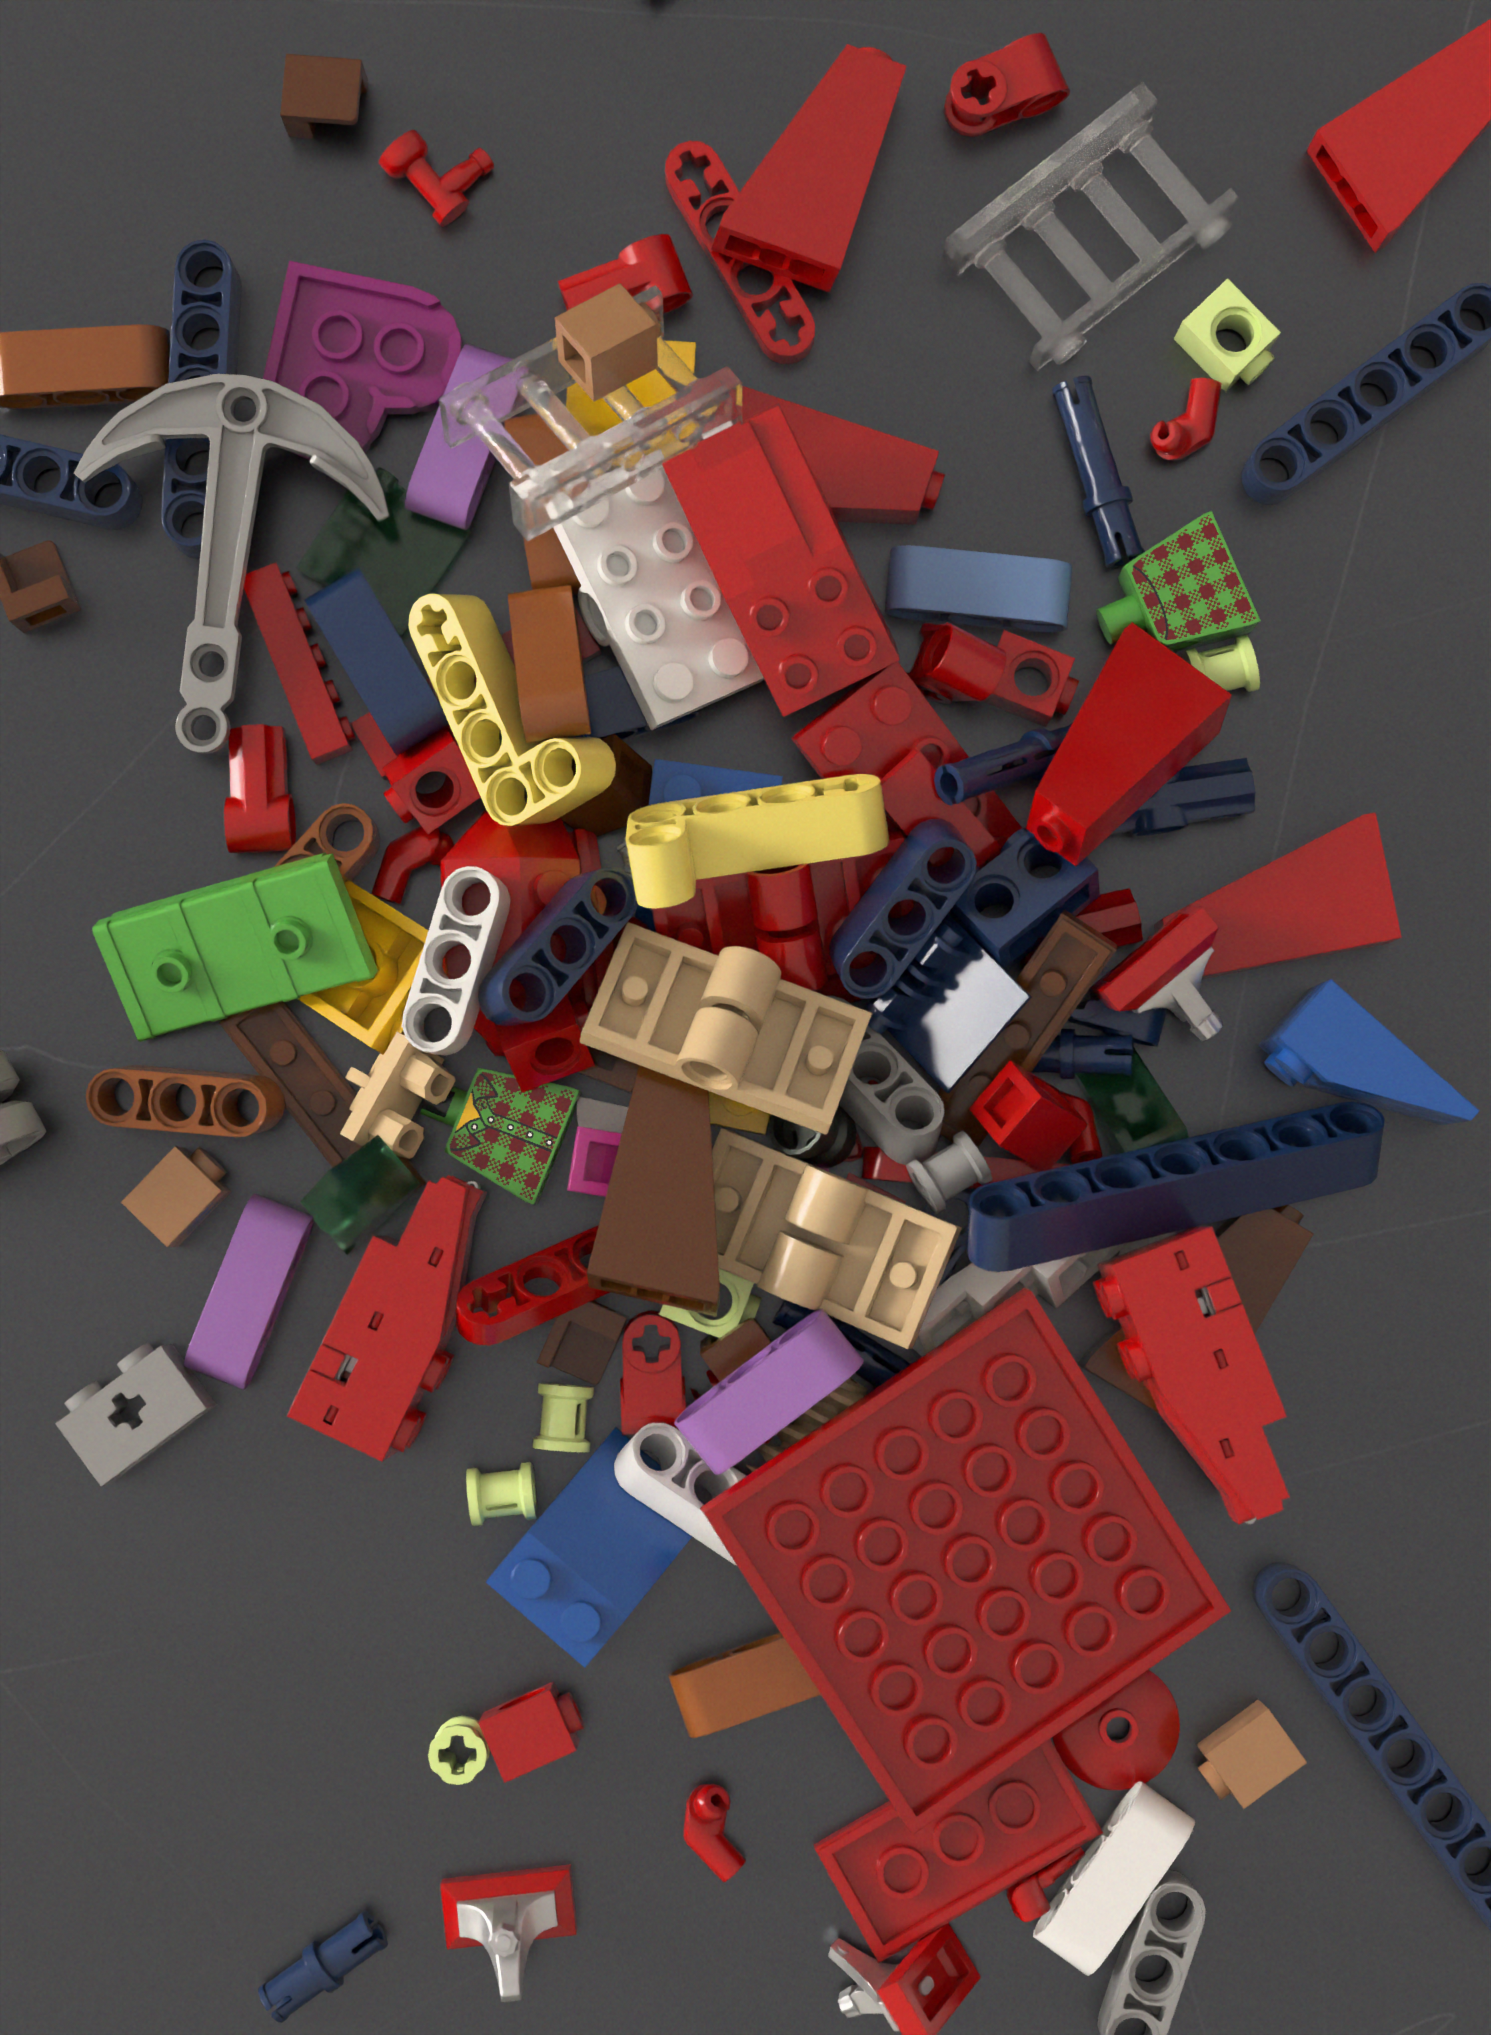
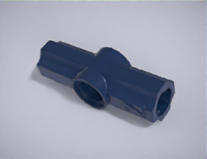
(1194, 796)

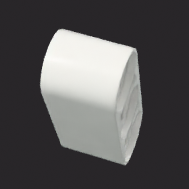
(448, 929)
(672, 1489)
(1114, 1878)

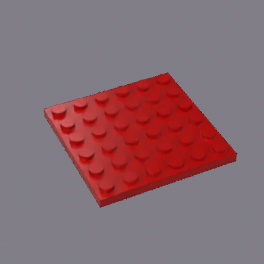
(967, 1559)

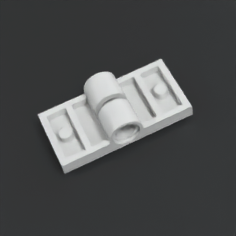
(656, 601)

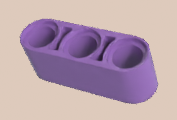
(448, 480)
(249, 1291)
(769, 1391)

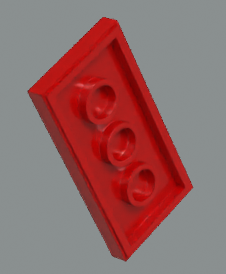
(992, 1839)

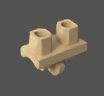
(393, 1094)

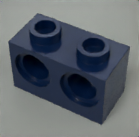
(1032, 900)

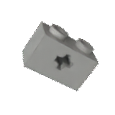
(115, 1446)

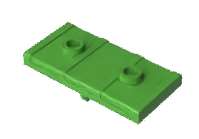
(235, 946)

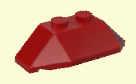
(533, 866)

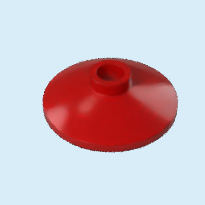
(1138, 1755)

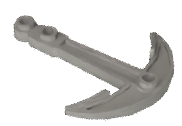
(235, 467)

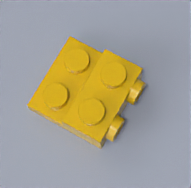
(376, 1006)

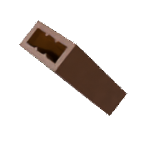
(660, 1202)
(1260, 1257)

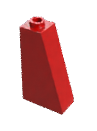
(1407, 136)
(812, 182)
(859, 468)
(1126, 742)
(1305, 904)

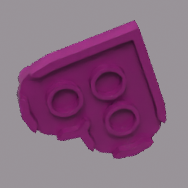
(361, 347)

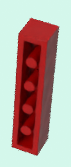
(298, 663)

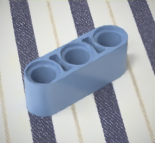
(978, 588)

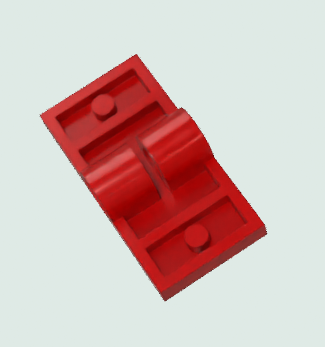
(878, 728)
(781, 912)

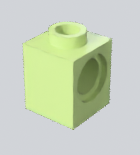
(1228, 310)
(743, 1307)

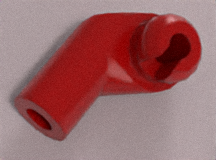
(1194, 427)
(705, 1830)

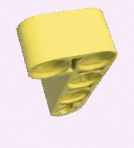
(460, 639)
(750, 832)

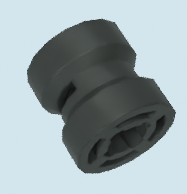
(814, 1146)

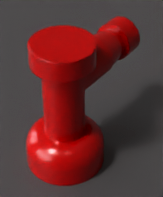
(445, 193)

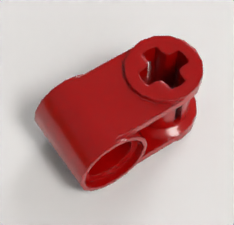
(1014, 81)
(956, 665)
(651, 1386)

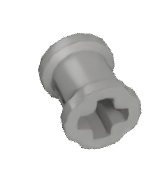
(949, 1172)

